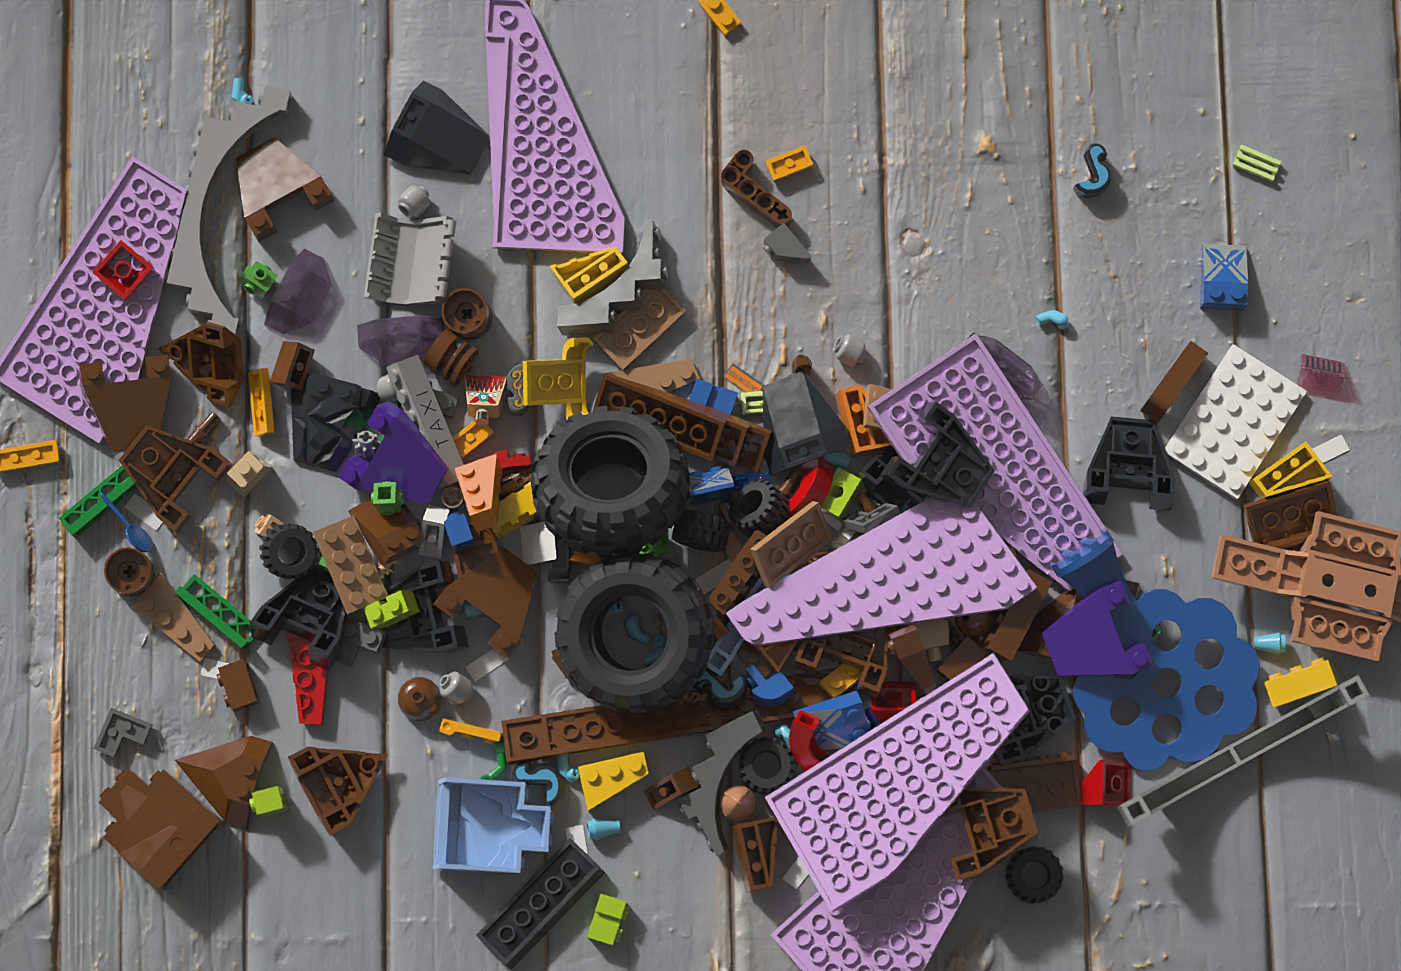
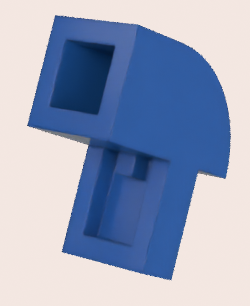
(771, 691)

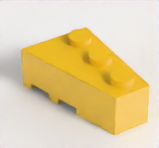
(590, 274)
(1291, 472)
(515, 512)
(1302, 682)
(610, 777)

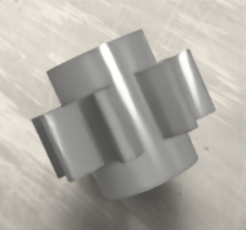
(366, 444)

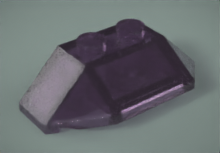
(299, 293)
(399, 337)
(1015, 369)

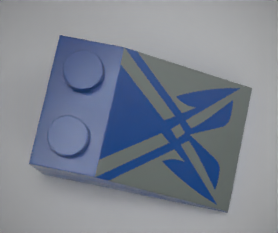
(1224, 277)
(710, 486)
(840, 721)

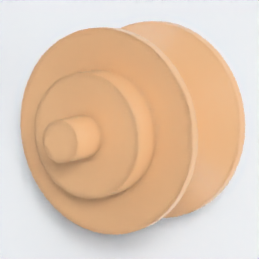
(385, 570)

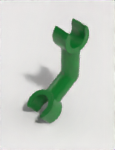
(502, 763)

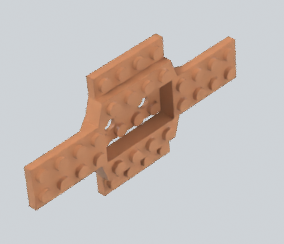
(1349, 552)

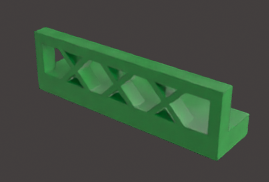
(91, 516)
(209, 614)

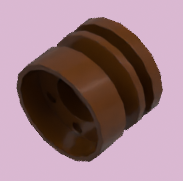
(463, 302)
(448, 356)
(120, 562)

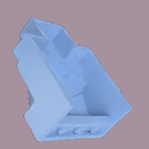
(487, 826)

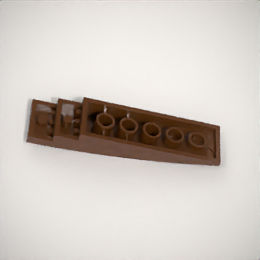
(694, 425)

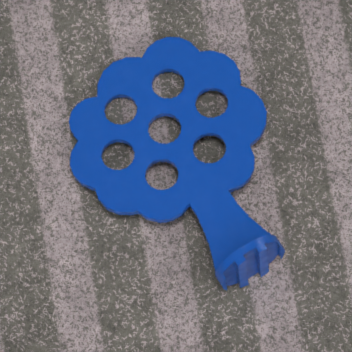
(1198, 620)

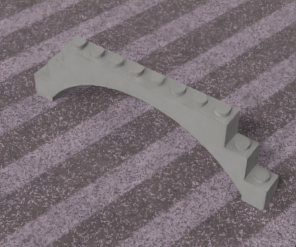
(216, 145)
(1243, 751)

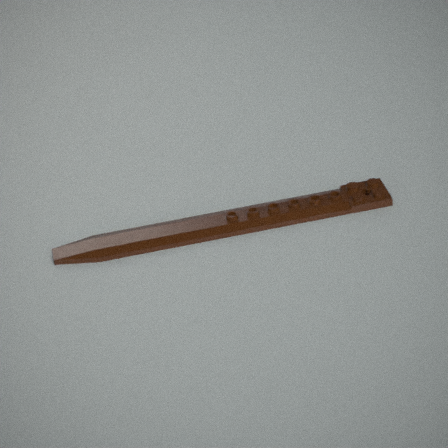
(604, 728)

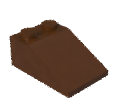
(387, 535)

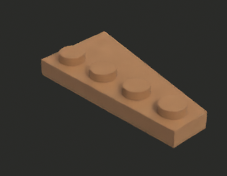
(663, 376)
(172, 616)

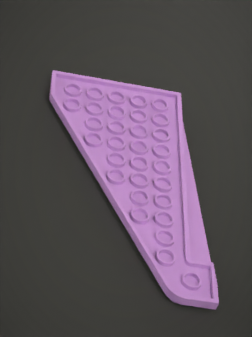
(542, 163)
(910, 570)

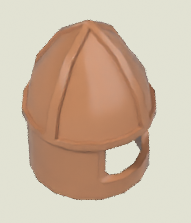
(737, 803)

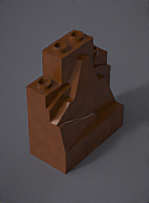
(156, 824)

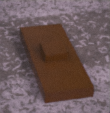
(750, 656)

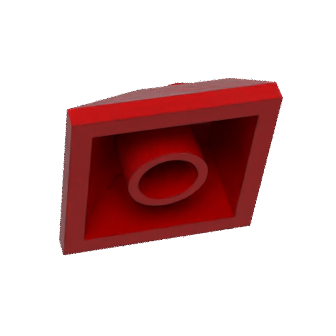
(124, 288)
(893, 699)
(1107, 784)

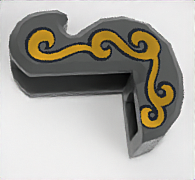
(515, 386)

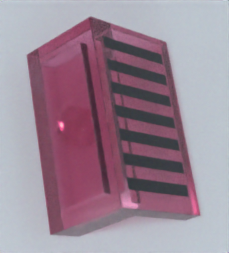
(1321, 374)

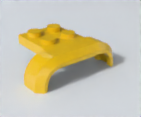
(559, 379)

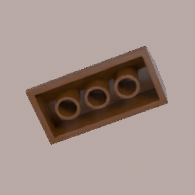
(1014, 622)

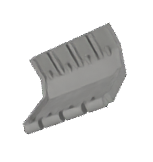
(409, 260)

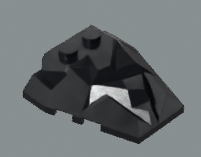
(328, 419)
(1048, 714)

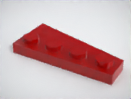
(309, 682)

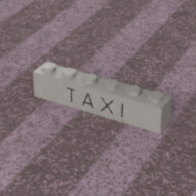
(423, 409)

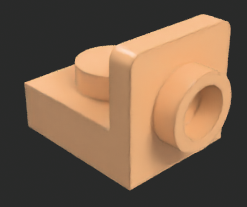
(265, 523)

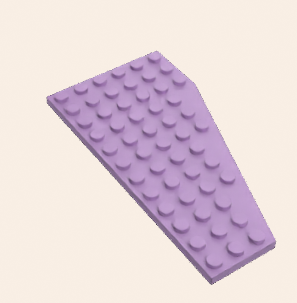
(83, 317)
(1031, 492)
(885, 791)
(893, 922)

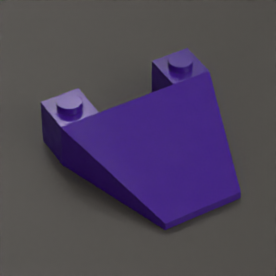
(400, 458)
(1087, 640)

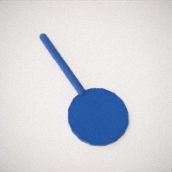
(136, 535)

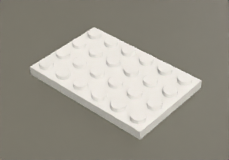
(1234, 422)

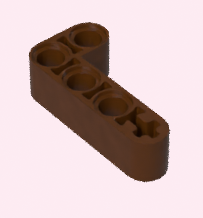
(759, 193)
(1174, 382)

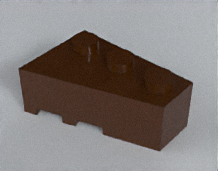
(756, 852)

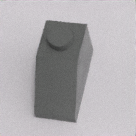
(785, 246)

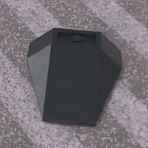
(435, 133)
(800, 424)

